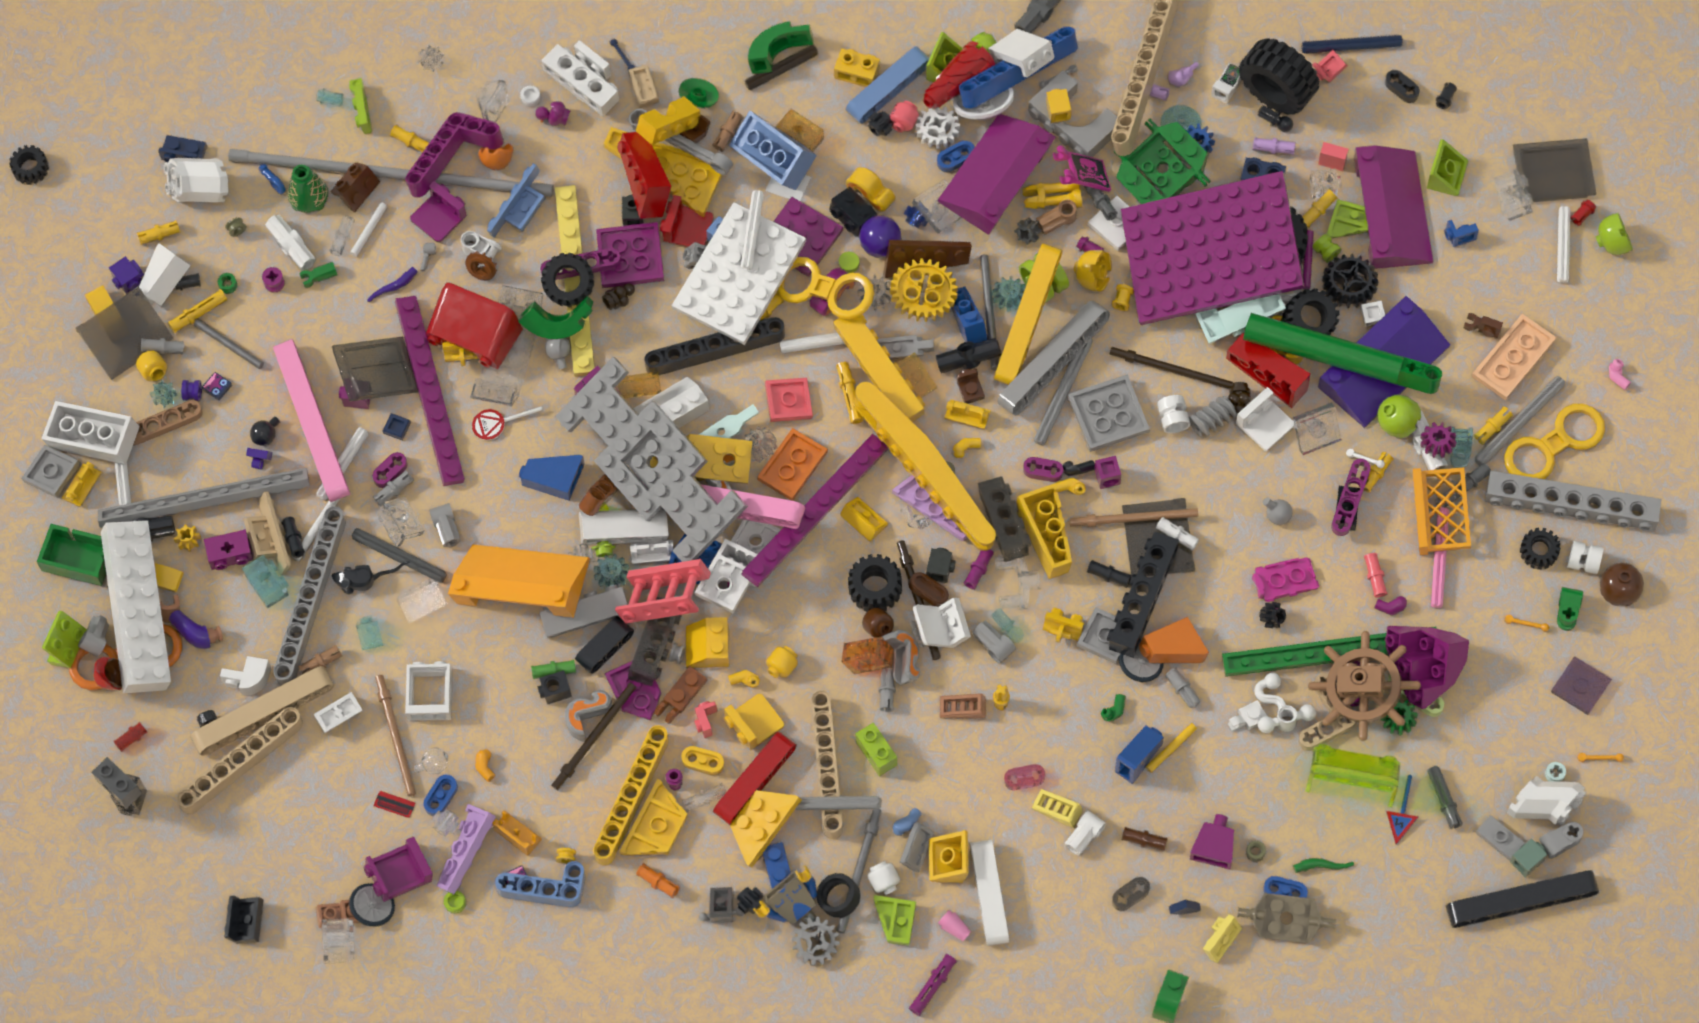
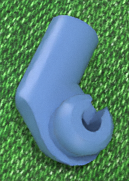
(906, 823)

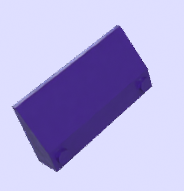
(1402, 332)

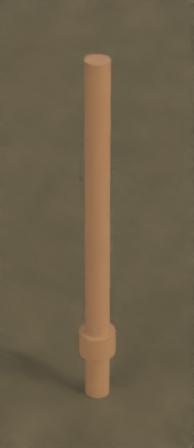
(1092, 520)
(384, 697)

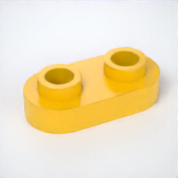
(704, 759)

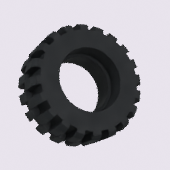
(1279, 76)

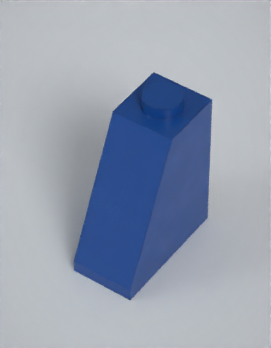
(553, 475)
(1138, 753)

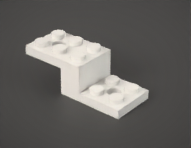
(730, 562)

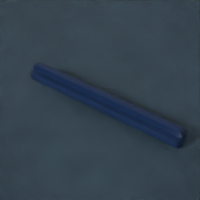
(1352, 43)

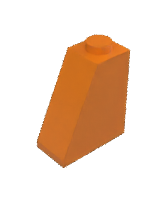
(1174, 644)

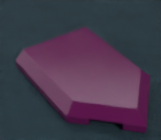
(643, 699)

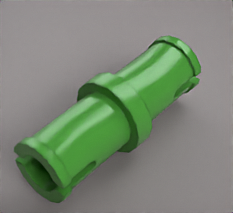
(547, 669)

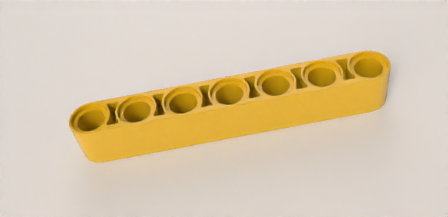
(1028, 313)
(631, 804)

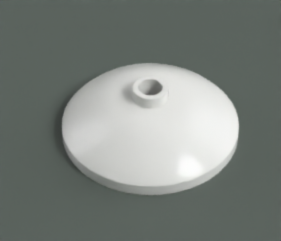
(986, 110)

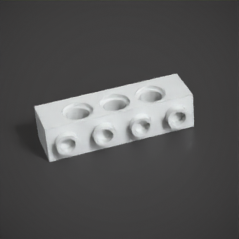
(599, 101)

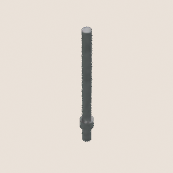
(988, 304)
(870, 831)

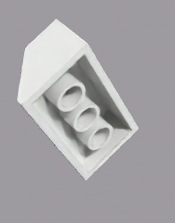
(680, 402)

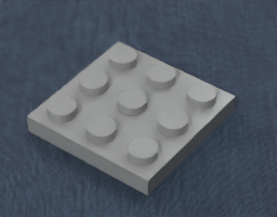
(1108, 413)

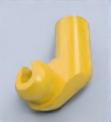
(965, 443)
(1072, 485)
(746, 677)

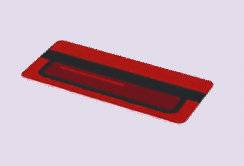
(394, 804)

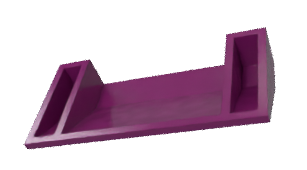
(996, 171)
(1393, 206)

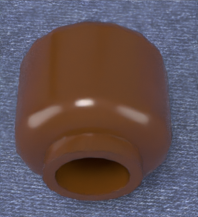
(877, 622)

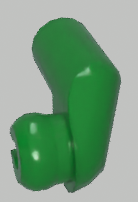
(1116, 711)

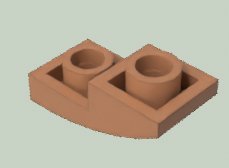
(333, 911)

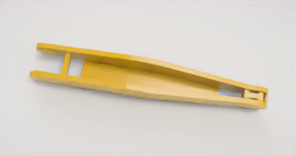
(924, 463)

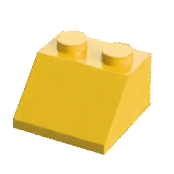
(708, 643)

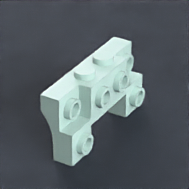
(1234, 318)

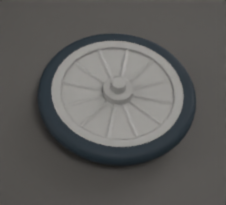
(1139, 667)
(369, 908)

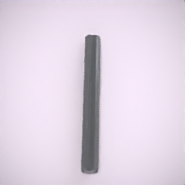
(399, 555)

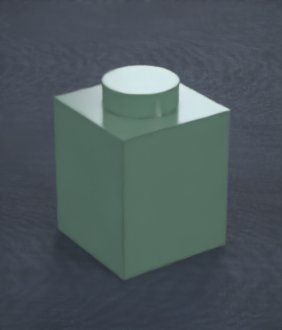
(1528, 857)

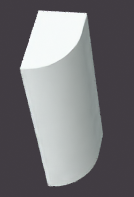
(622, 527)

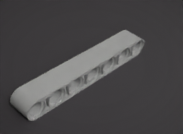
(1053, 357)

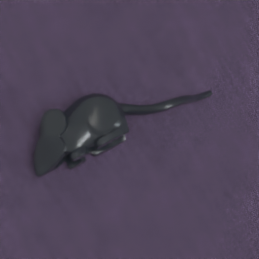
(359, 578)

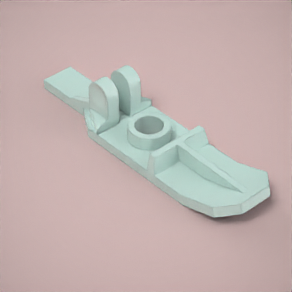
(731, 423)

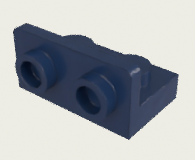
(181, 148)

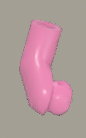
(1615, 374)

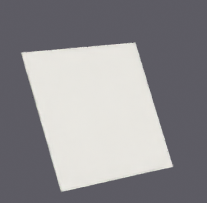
(778, 189)

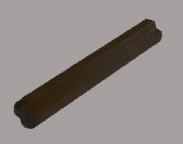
(782, 66)

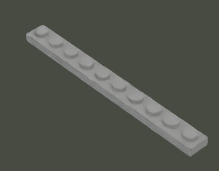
(205, 497)

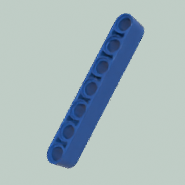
(1006, 75)

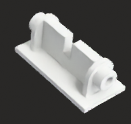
(651, 551)

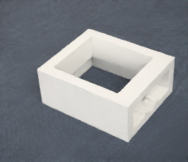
(428, 712)

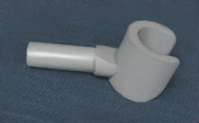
(428, 249)

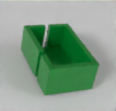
(70, 558)

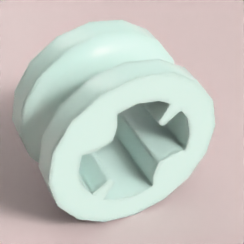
(1557, 765)

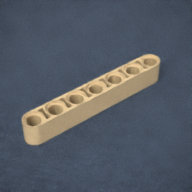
(261, 710)
(826, 754)
(235, 770)

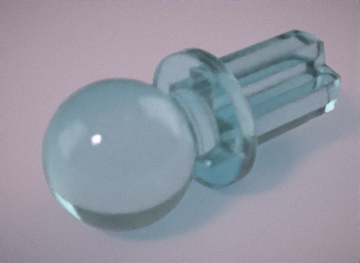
(1014, 633)

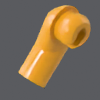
(481, 765)

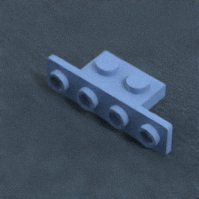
(521, 204)

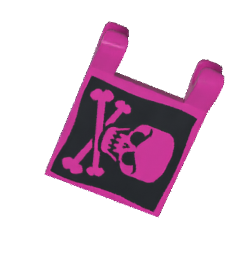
(1083, 170)

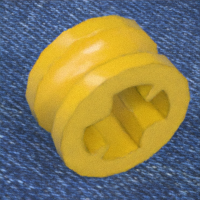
(565, 855)

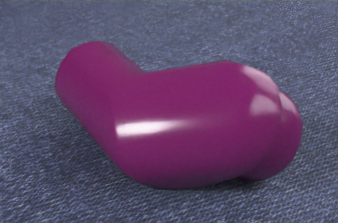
(1393, 607)

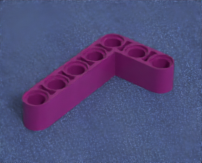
(444, 145)

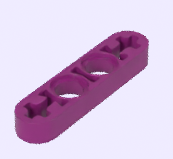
(607, 265)
(1348, 496)

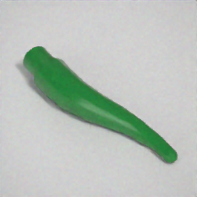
(1311, 863)

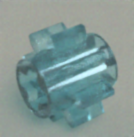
(158, 396)

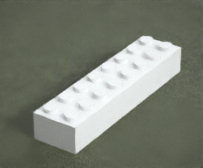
(135, 607)

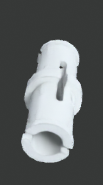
(1177, 532)

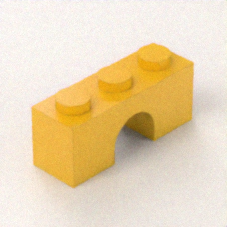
(679, 118)

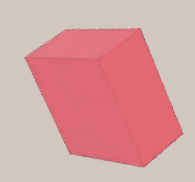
(1333, 156)

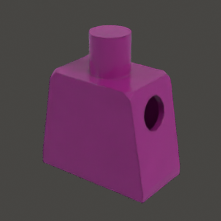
(1214, 843)

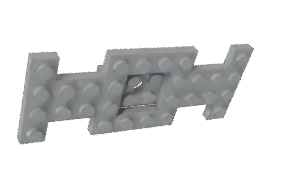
(635, 441)

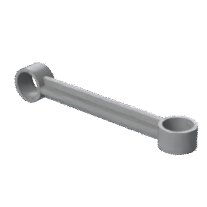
(717, 161)

